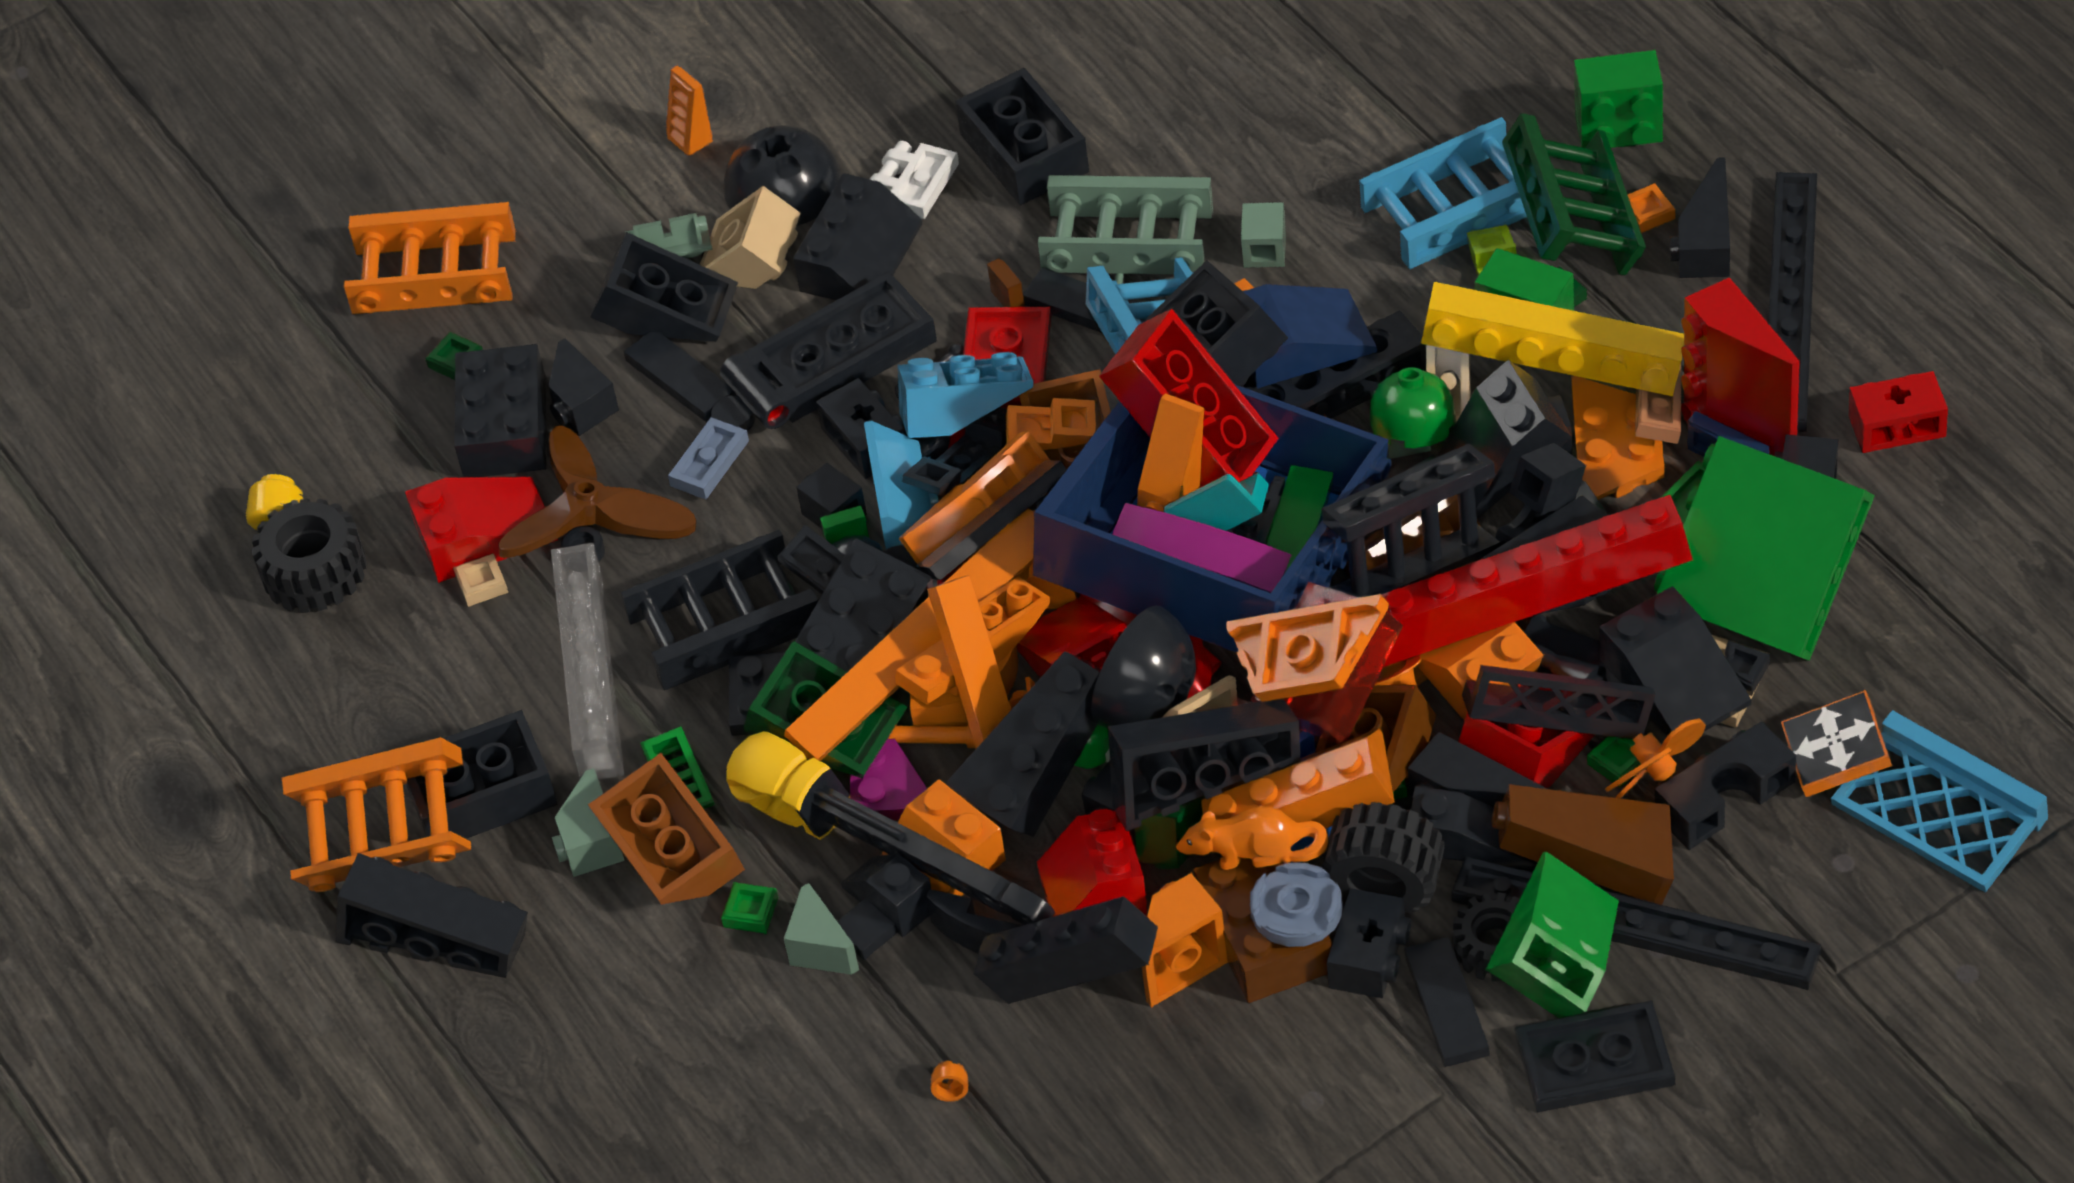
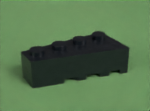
(1033, 748)
(1196, 755)
(427, 918)

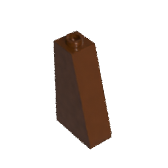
(1599, 837)

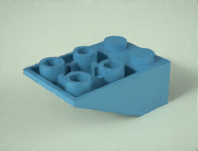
(955, 393)

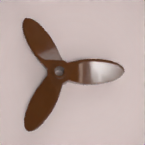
(590, 503)

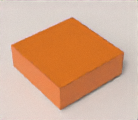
(1651, 207)

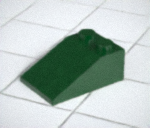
(796, 686)

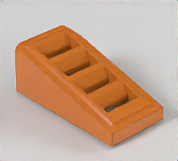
(687, 113)

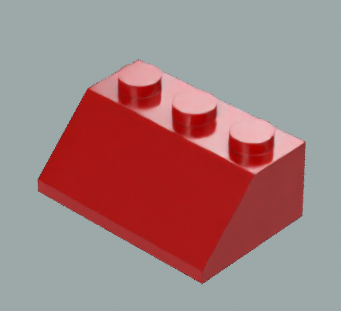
(1092, 865)

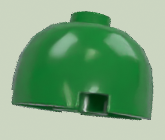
(1412, 408)

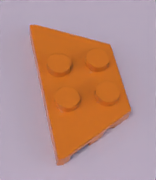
(1607, 440)
(1305, 647)

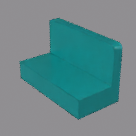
(1223, 502)

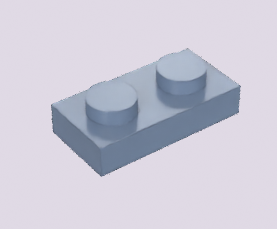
(708, 458)

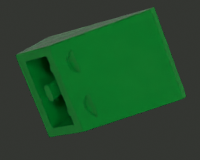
(1557, 939)

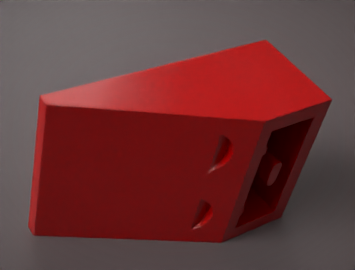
(1075, 628)

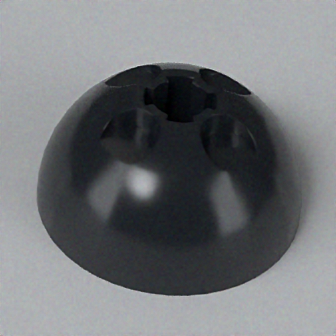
(787, 163)
(1145, 670)

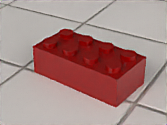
(1170, 360)

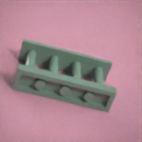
(1125, 197)

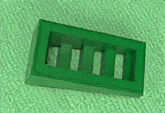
(676, 741)

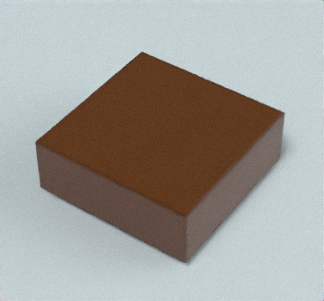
(1005, 284)

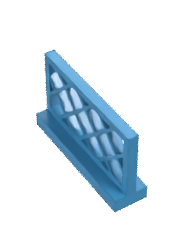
(1969, 778)

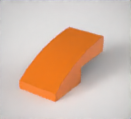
(1054, 427)

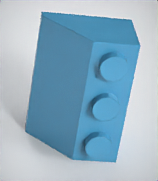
(898, 502)

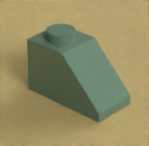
(581, 835)

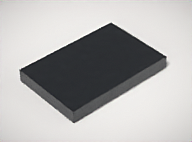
(1594, 1056)

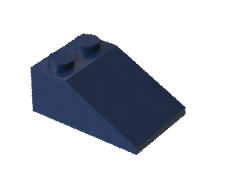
(1320, 330)

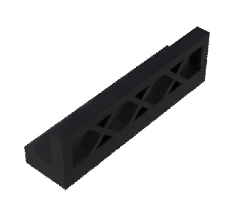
(1556, 709)

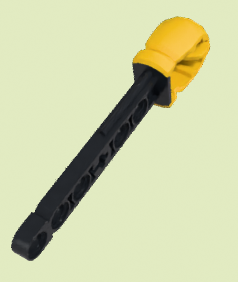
(807, 793)

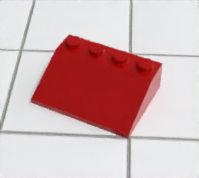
(1738, 366)

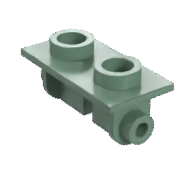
(687, 237)

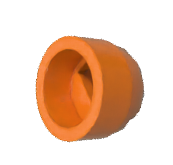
(957, 1084)

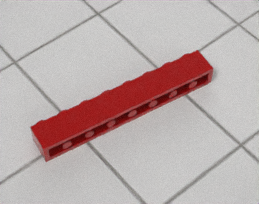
(1537, 577)

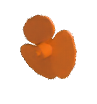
(1657, 758)

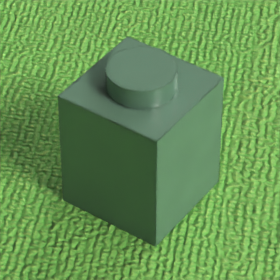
(1263, 235)

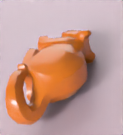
(1255, 834)

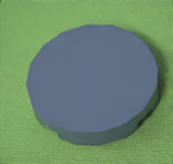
(1296, 904)

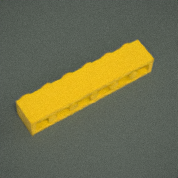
(1553, 339)

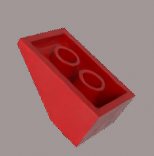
(469, 517)
(1528, 750)

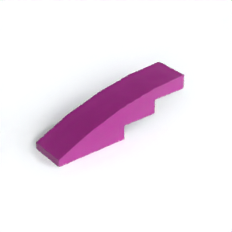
(1204, 546)

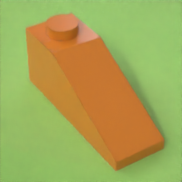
(1173, 454)

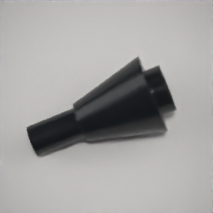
(1571, 667)

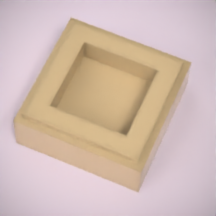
(480, 580)

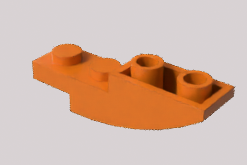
(974, 496)
(1007, 617)

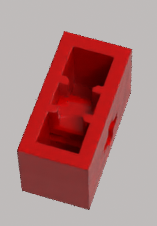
(1898, 411)

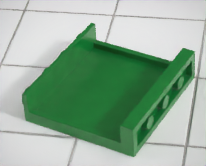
(1766, 546)

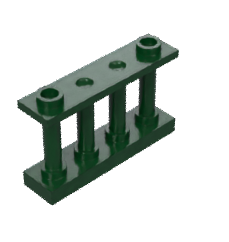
(1550, 211)

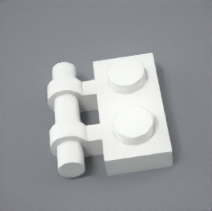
(922, 174)

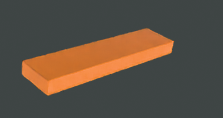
(970, 655)

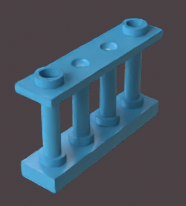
(1448, 228)
(1110, 302)

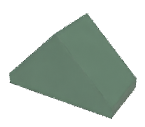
(816, 937)

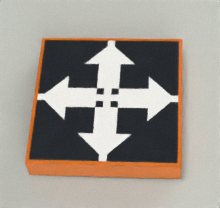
(1836, 743)

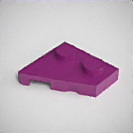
(888, 782)

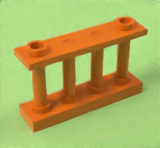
(427, 230)
(351, 781)

